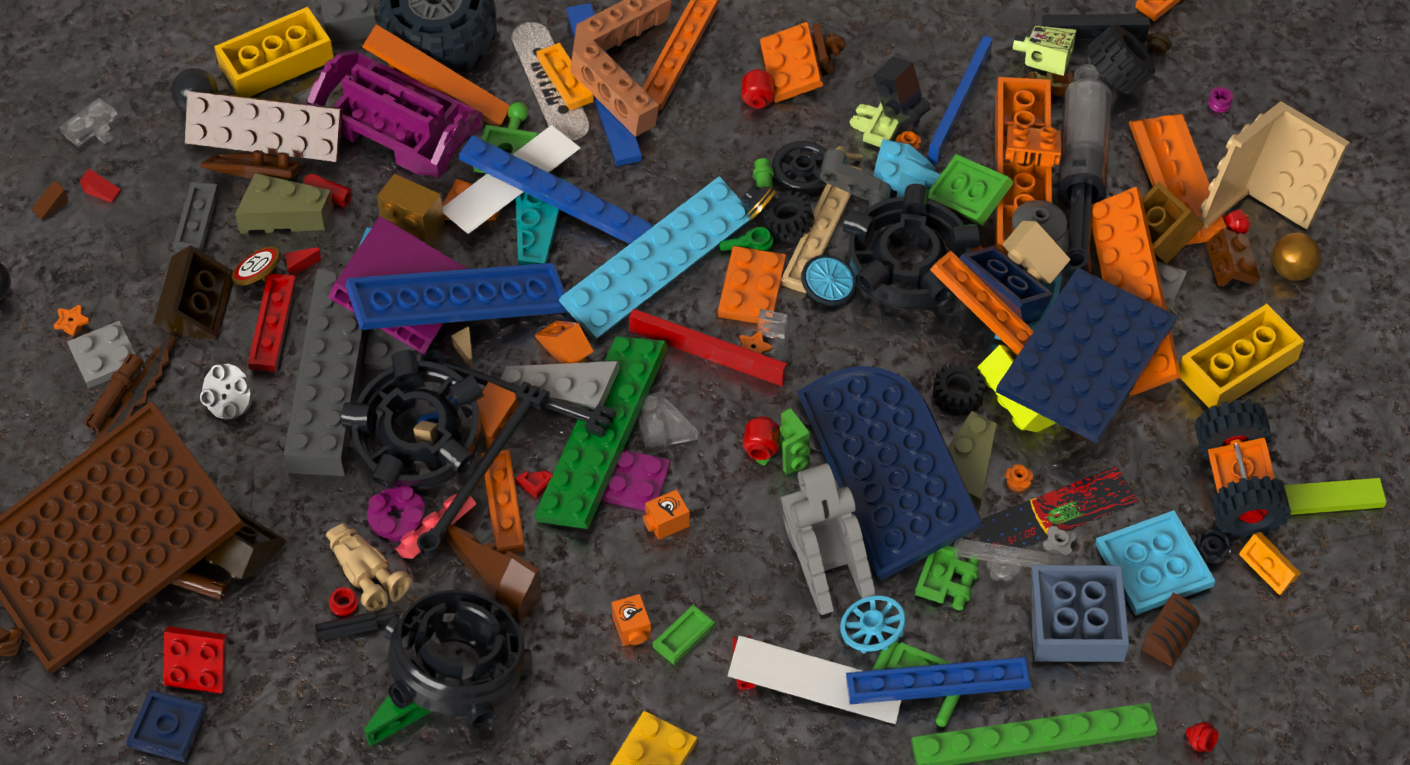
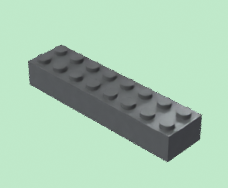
(325, 381)

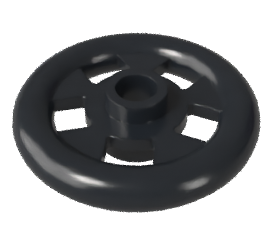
(799, 160)

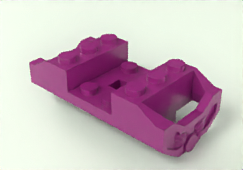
(396, 112)

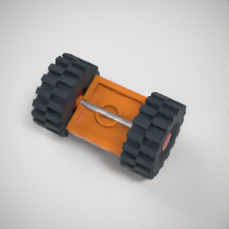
(1247, 491)

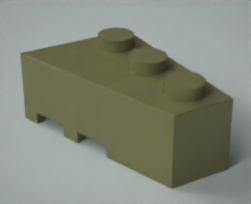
(283, 204)
(972, 453)

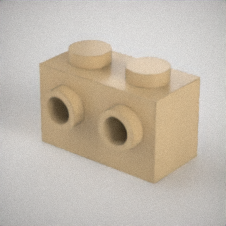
(1036, 252)

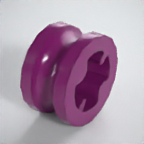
(1219, 104)

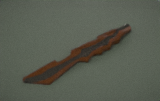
(141, 385)

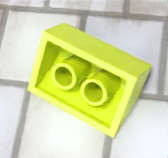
(993, 370)

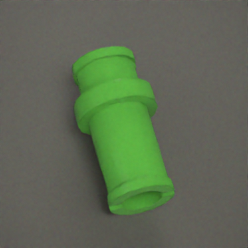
(763, 173)

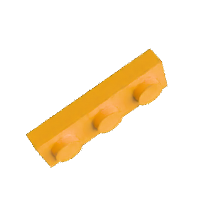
(557, 66)

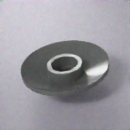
(1051, 219)

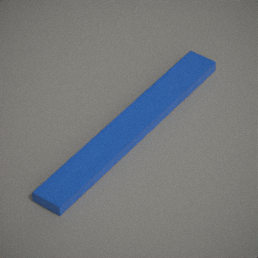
(620, 139)

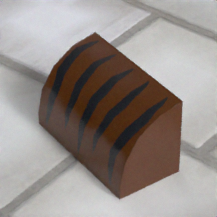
(1171, 630)

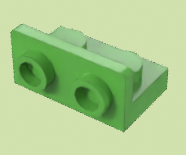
(794, 442)

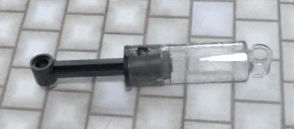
(1084, 159)

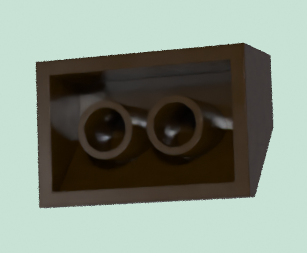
(193, 295)
(247, 549)

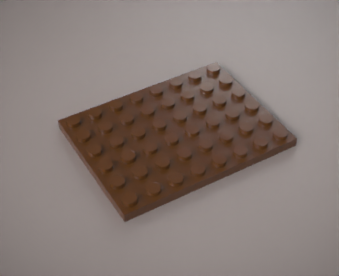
(107, 535)

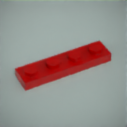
(272, 322)

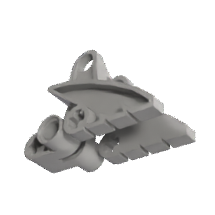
(825, 533)

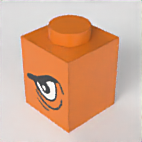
(666, 515)
(631, 620)

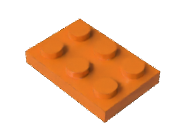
(792, 61)
(751, 284)

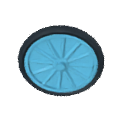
(828, 280)

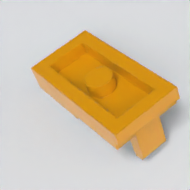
(1269, 563)

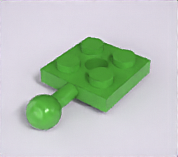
(510, 137)

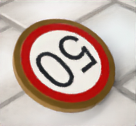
(256, 266)

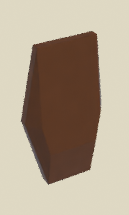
(257, 162)

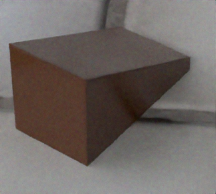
(50, 201)

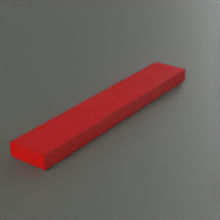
(708, 347)

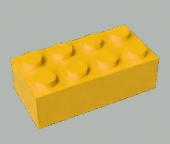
(274, 53)
(1240, 357)

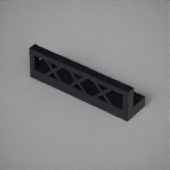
(1091, 26)

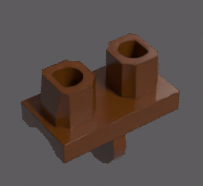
(826, 46)

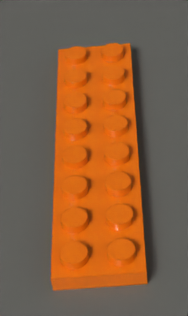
(1130, 263)

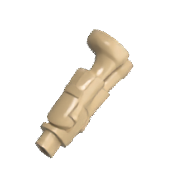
(363, 563)

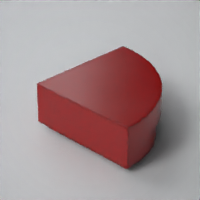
(534, 482)

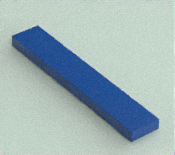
(960, 100)
(937, 680)

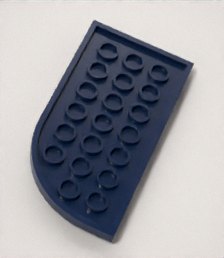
(893, 462)

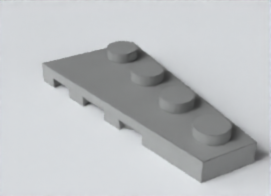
(573, 383)

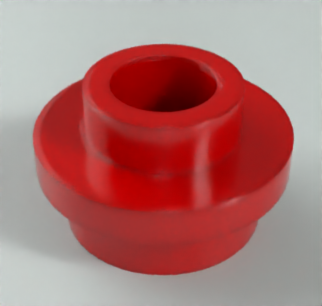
(340, 595)

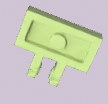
(874, 124)

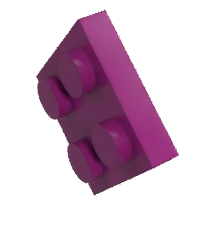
(636, 480)

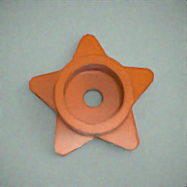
(74, 326)
(757, 340)

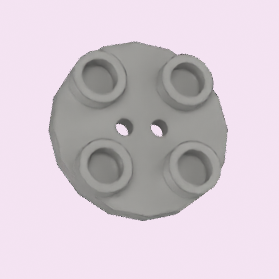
(217, 385)

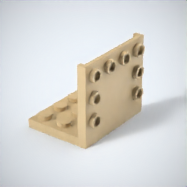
(1279, 161)

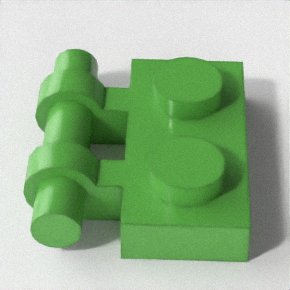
(937, 577)

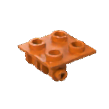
(1033, 140)

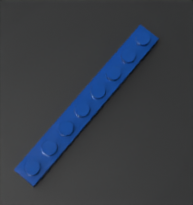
(553, 190)

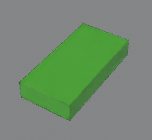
(683, 634)

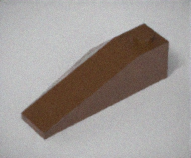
(502, 577)

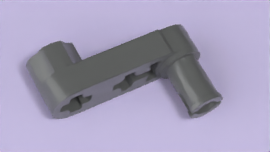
(840, 175)

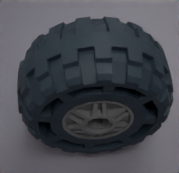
(445, 30)

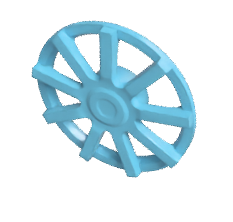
(873, 623)

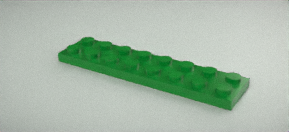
(591, 460)

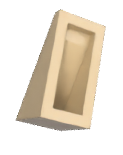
(462, 343)
(426, 431)

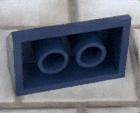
(1009, 282)

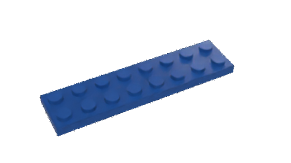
(455, 295)

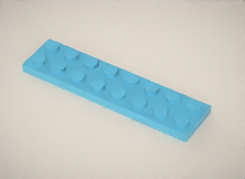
(655, 259)

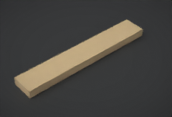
(815, 243)

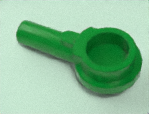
(757, 239)

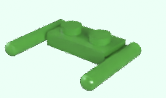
(907, 656)

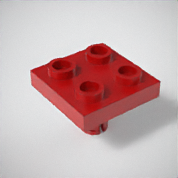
(195, 659)

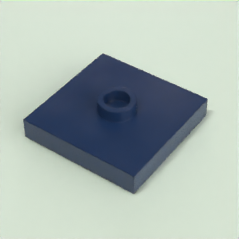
(166, 725)

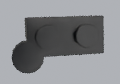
(901, 92)

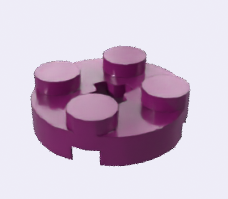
(386, 502)

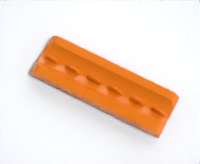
(1174, 162)

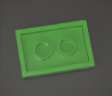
(969, 189)

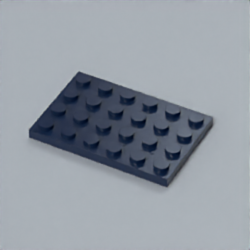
(1086, 355)

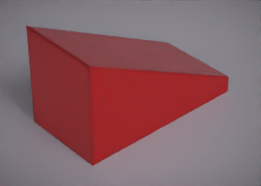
(99, 187)
(301, 260)

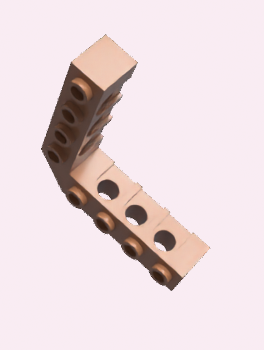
(602, 74)

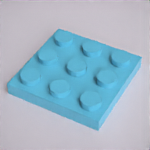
(1155, 561)

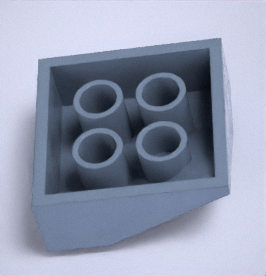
(1078, 613)

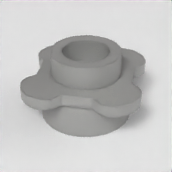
(1051, 544)

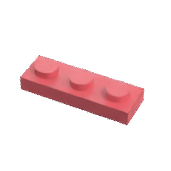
(409, 546)

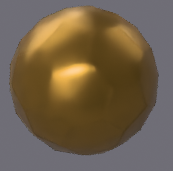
(1296, 256)

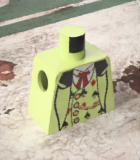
(1047, 48)

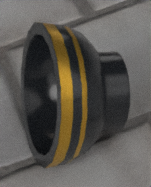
(756, 199)

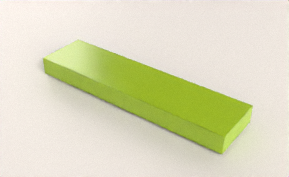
(1335, 496)

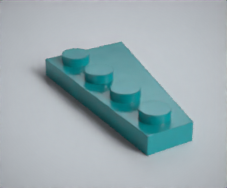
(535, 228)

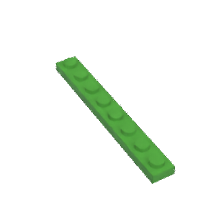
(1034, 736)

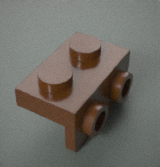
(1232, 257)

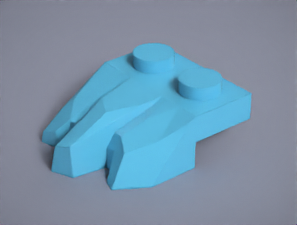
(903, 165)

